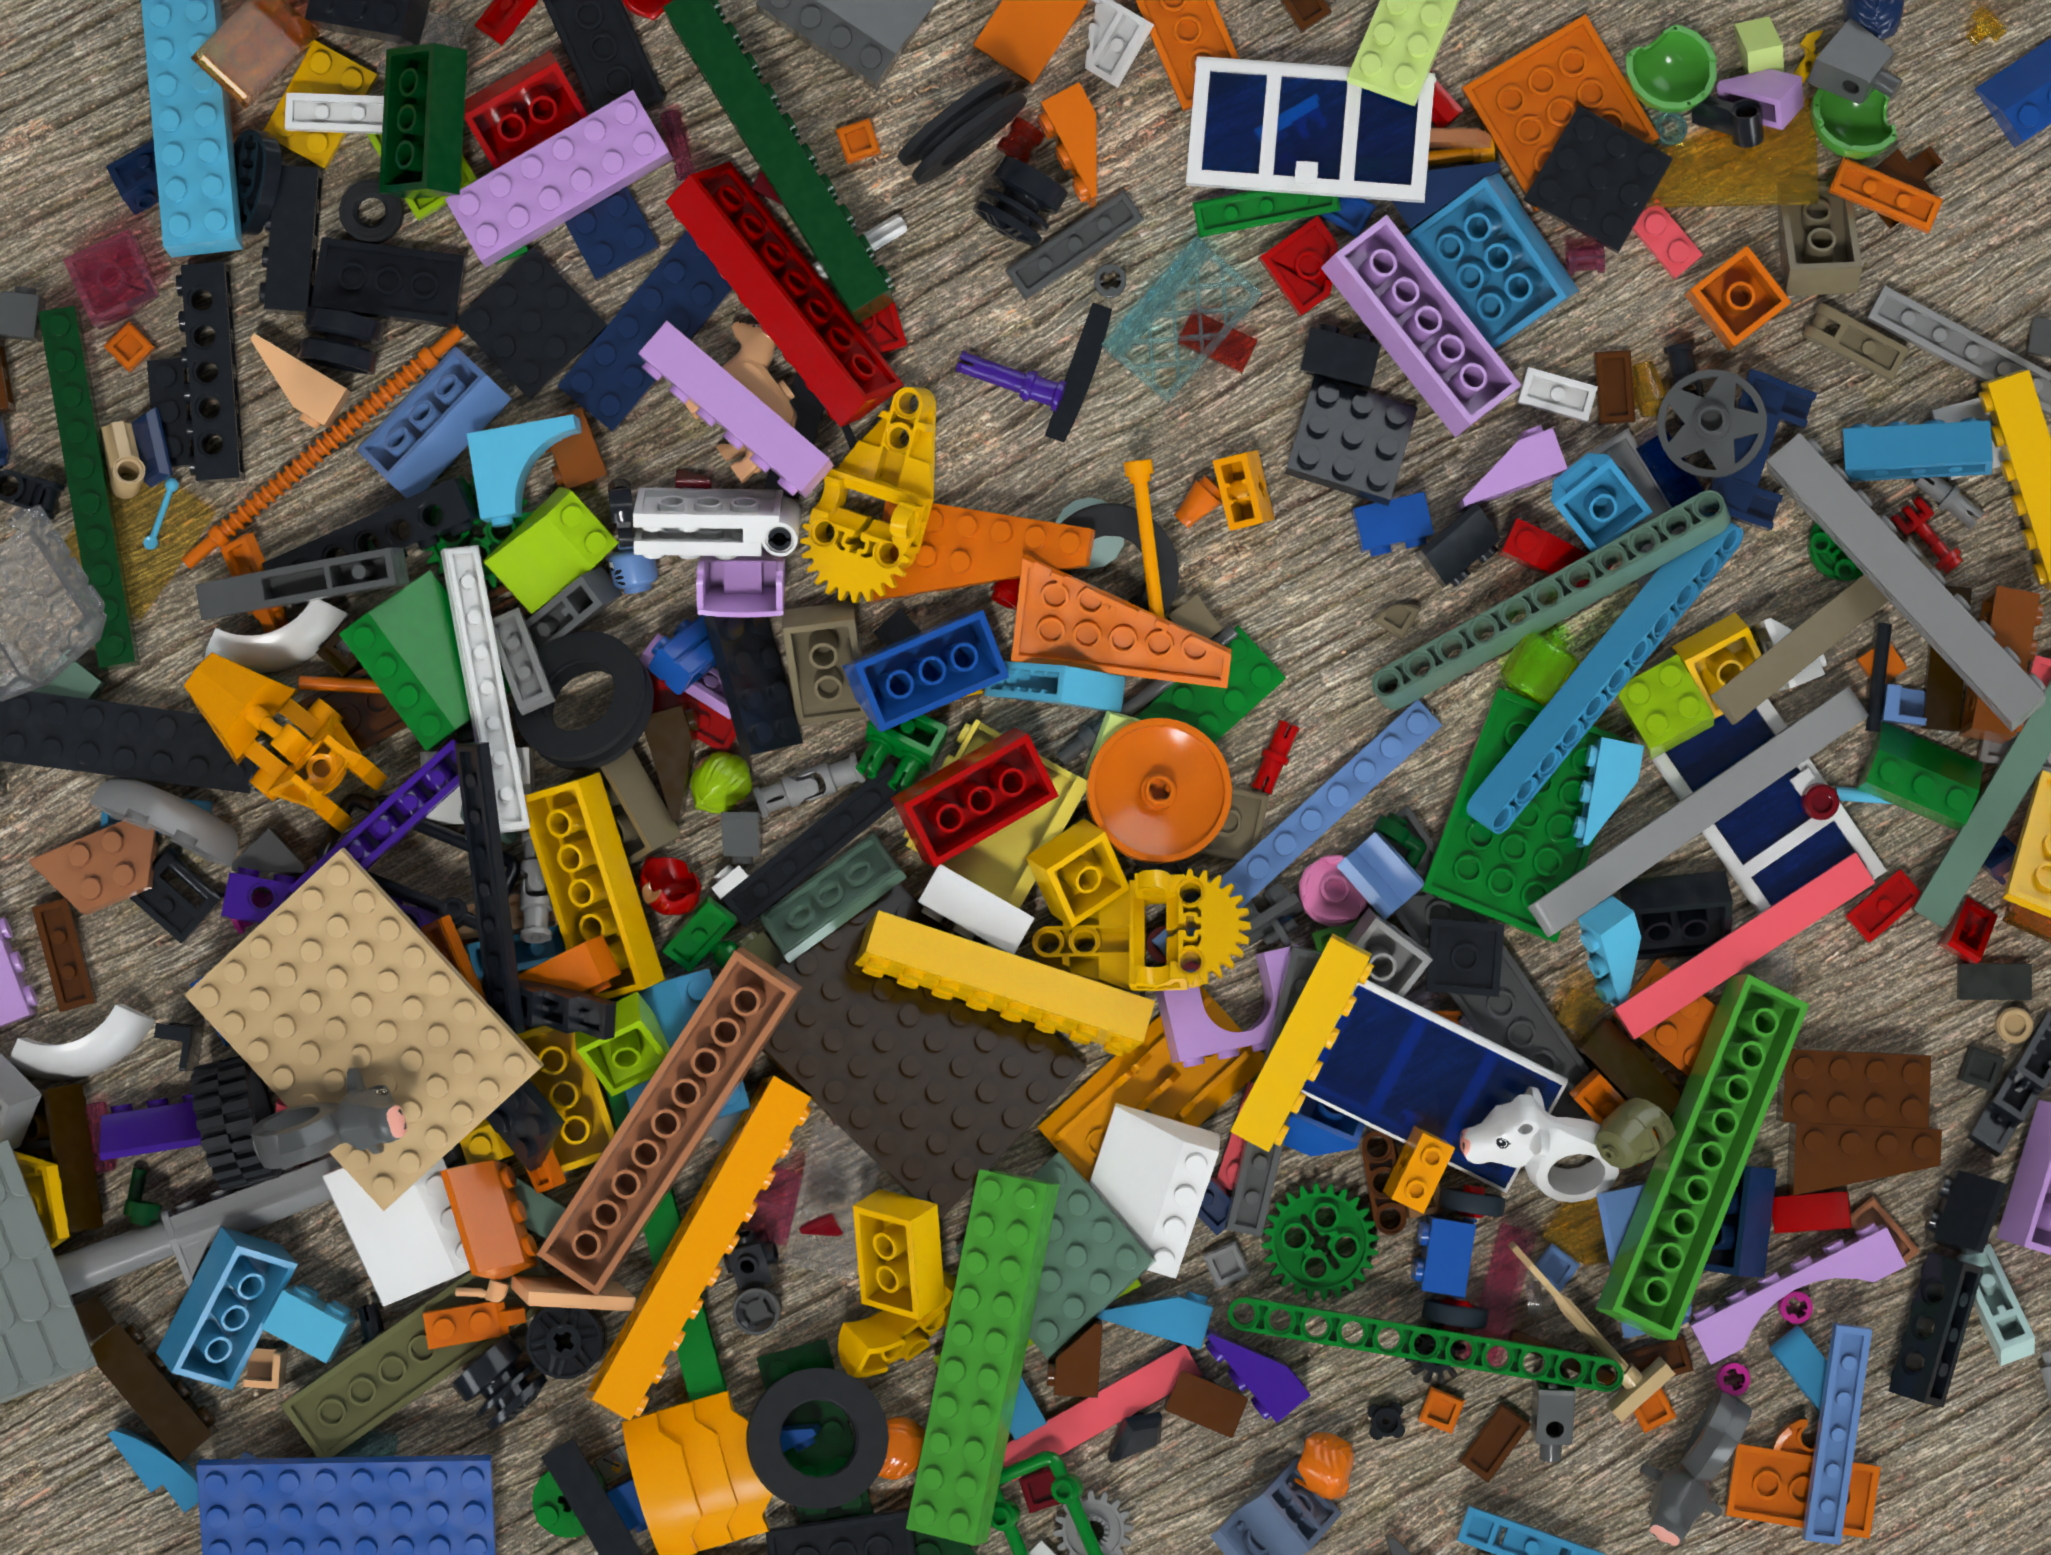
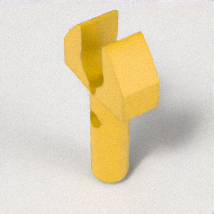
(1808, 45)

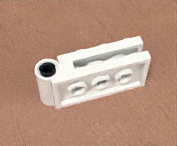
(714, 522)

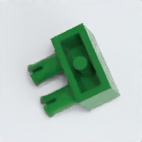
(914, 742)

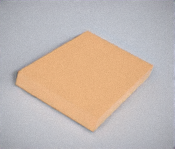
(570, 1294)

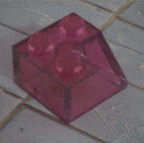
(113, 279)

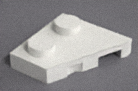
(1114, 40)

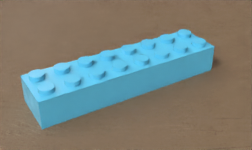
(190, 131)

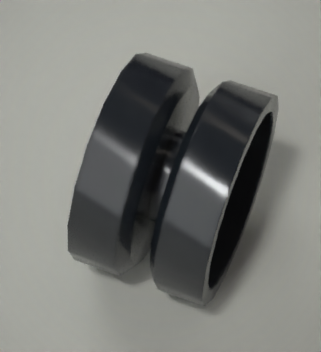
(341, 338)

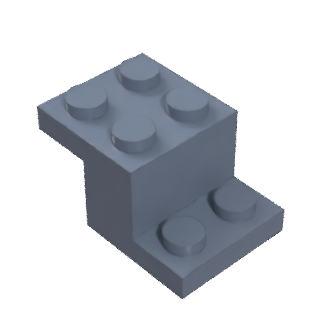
(1277, 1519)

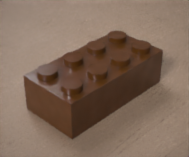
(1855, 1088)

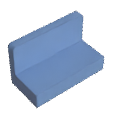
(1381, 875)

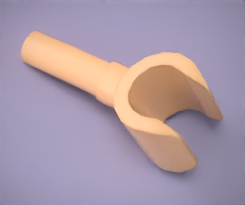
(495, 1292)

